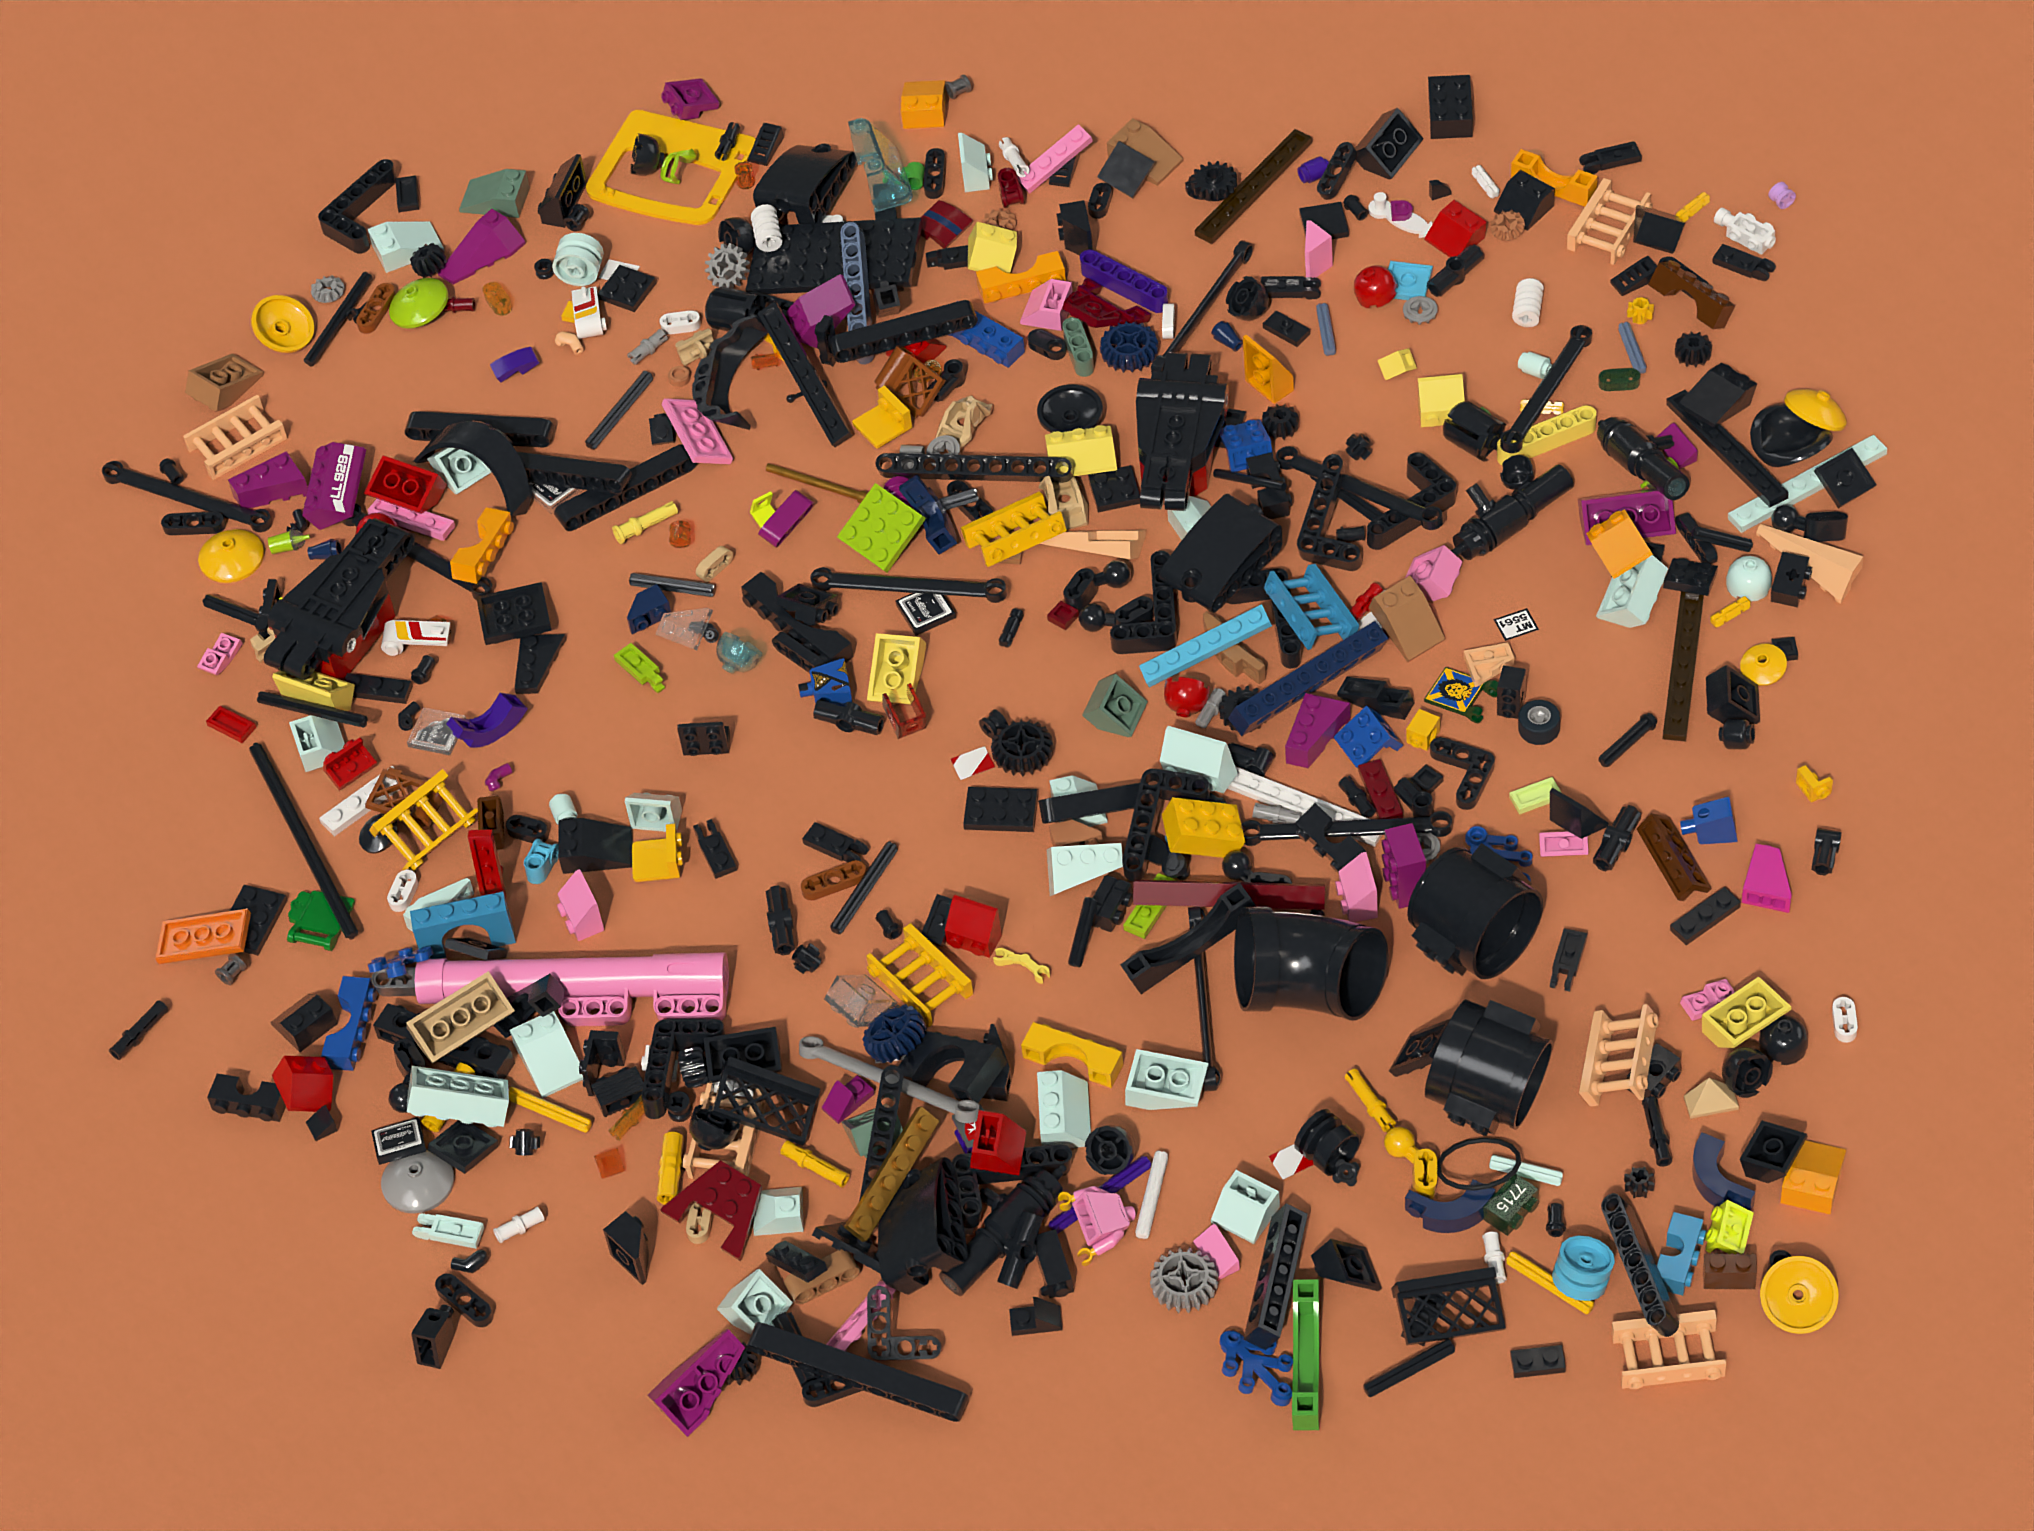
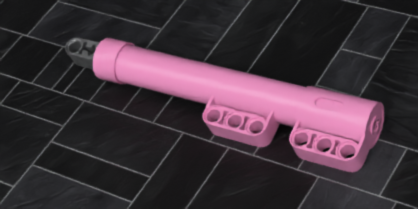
(589, 983)

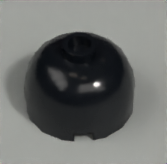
(646, 155)
(737, 232)
(1247, 299)
(1784, 1040)
(1746, 1071)
(711, 1130)
(1109, 1149)

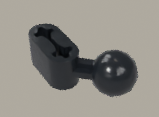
(1816, 526)
(1084, 583)
(1094, 617)
(1238, 866)
(404, 1050)

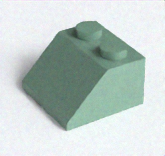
(1115, 706)
(860, 1127)

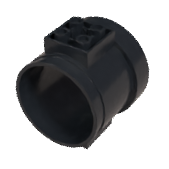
(1474, 912)
(1488, 1066)

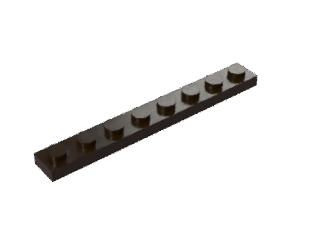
(1253, 186)
(1683, 667)

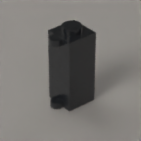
(886, 300)
(1053, 1265)

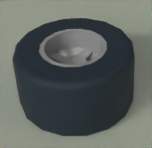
(1539, 722)

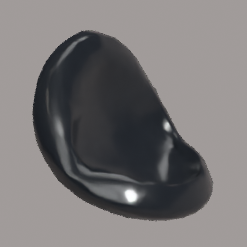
(1785, 438)

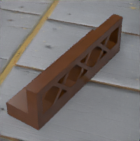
(1672, 856)

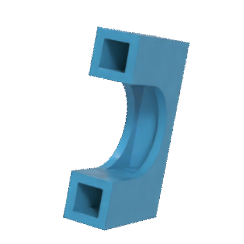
(484, 911)

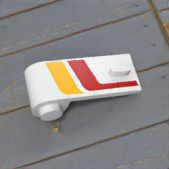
(587, 313)
(403, 632)

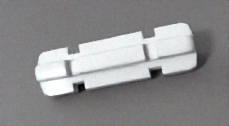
(1485, 181)

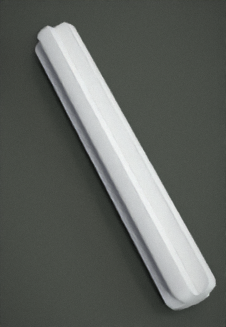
(1151, 1195)

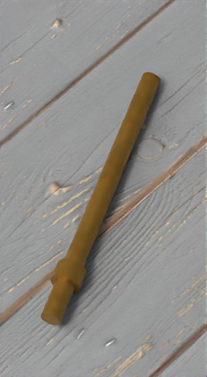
(859, 496)

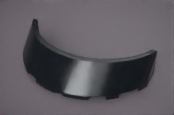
(717, 369)
(495, 452)

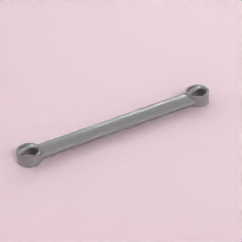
(964, 1110)

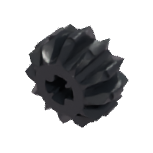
(428, 260)
(1693, 349)
(1280, 421)
(693, 1067)
(744, 1367)

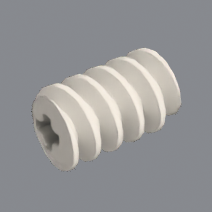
(766, 228)
(1527, 302)

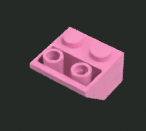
(1046, 305)

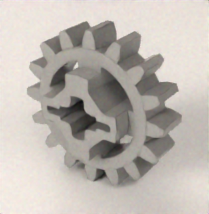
(726, 257)

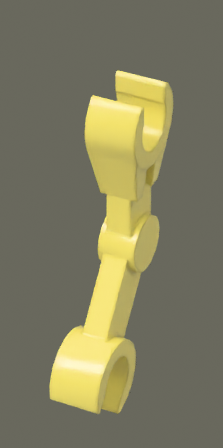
(1024, 959)

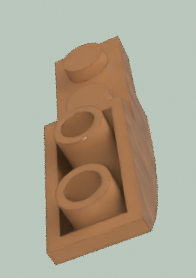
(1236, 658)

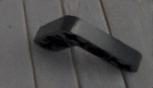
(1471, 764)
(892, 1342)

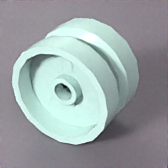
(578, 259)

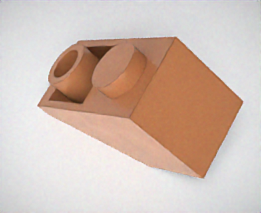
(1074, 833)

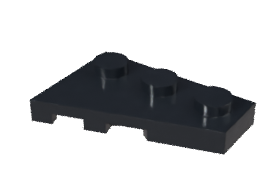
(842, 1239)

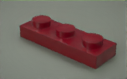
(1380, 790)

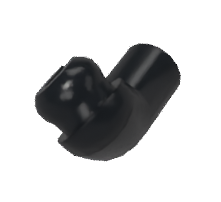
(405, 717)

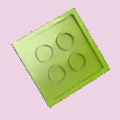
(881, 527)

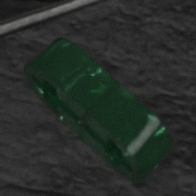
(1619, 379)

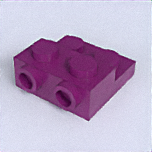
(688, 98)

